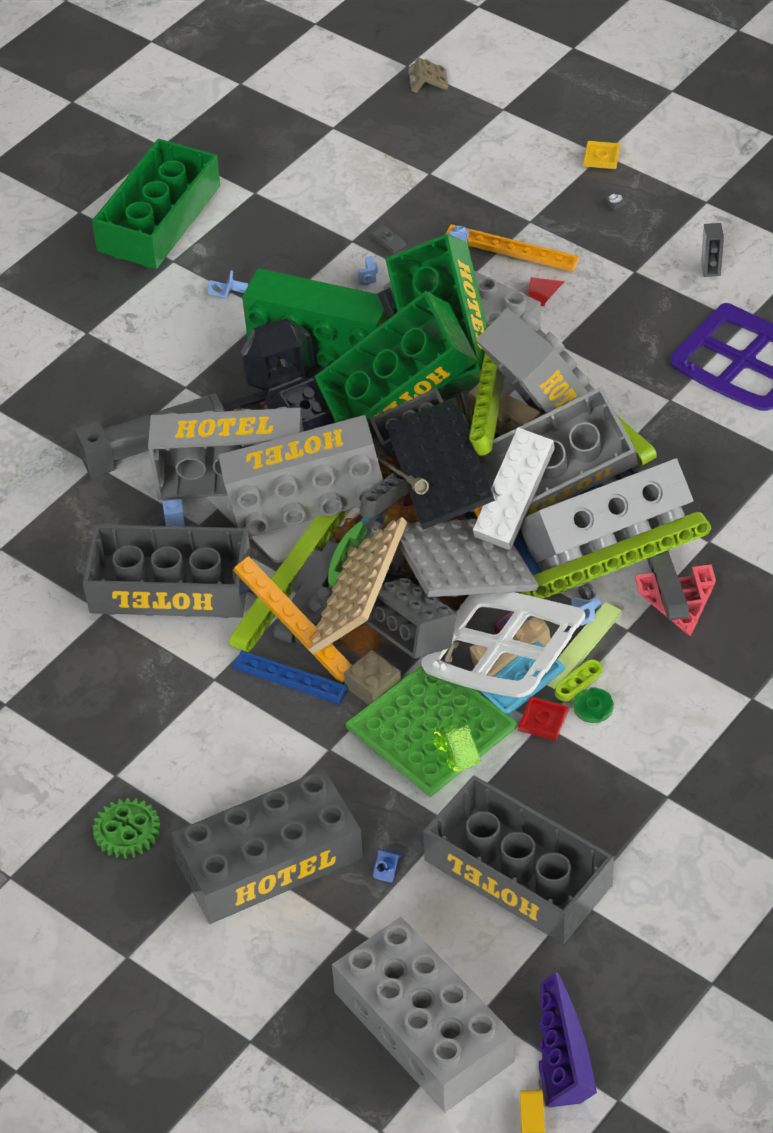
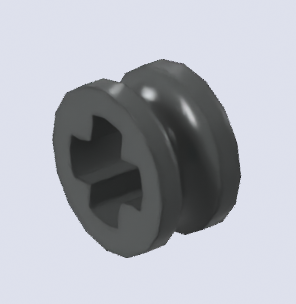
(586, 591)

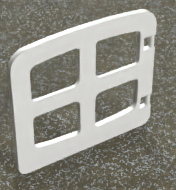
(503, 642)

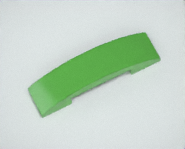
(353, 537)

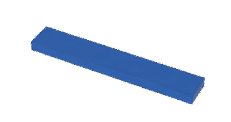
(290, 677)

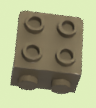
(428, 72)

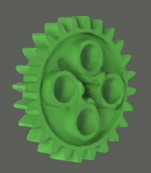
(126, 828)

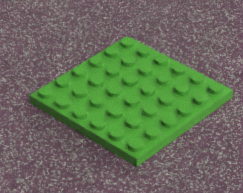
(404, 721)

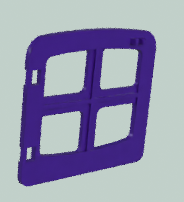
(740, 358)

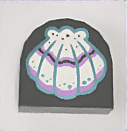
(616, 200)

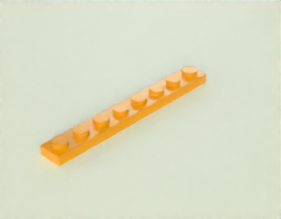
(520, 250)
(290, 616)

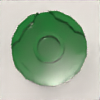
(593, 705)

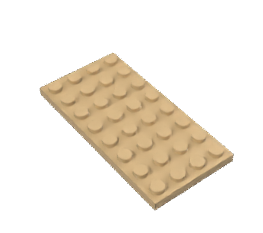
(357, 585)

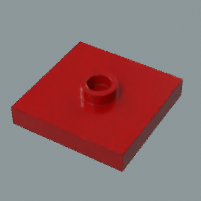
(543, 718)

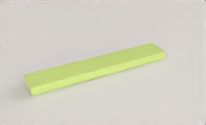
(586, 640)

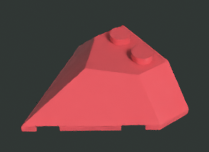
(695, 588)

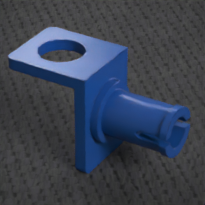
(386, 865)

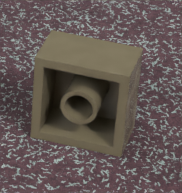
(371, 677)

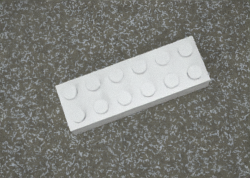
(514, 488)

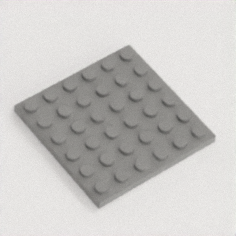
(455, 562)

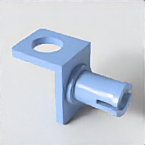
(225, 288)
(588, 606)

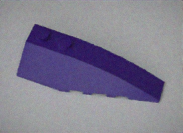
(565, 1058)

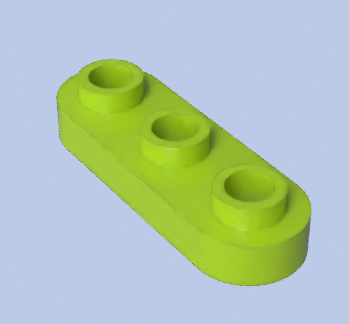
(582, 675)

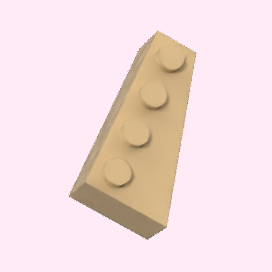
(529, 632)

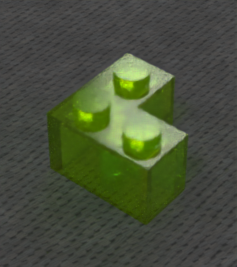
(458, 744)

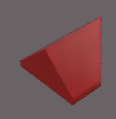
(543, 289)

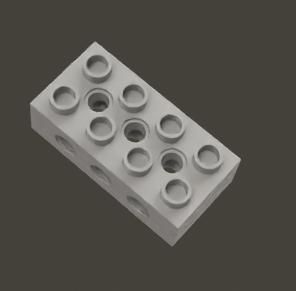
(614, 509)
(423, 1014)

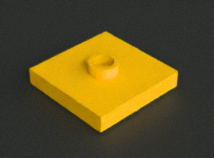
(601, 154)

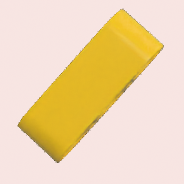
(532, 1111)

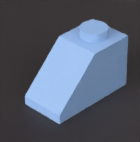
(173, 512)

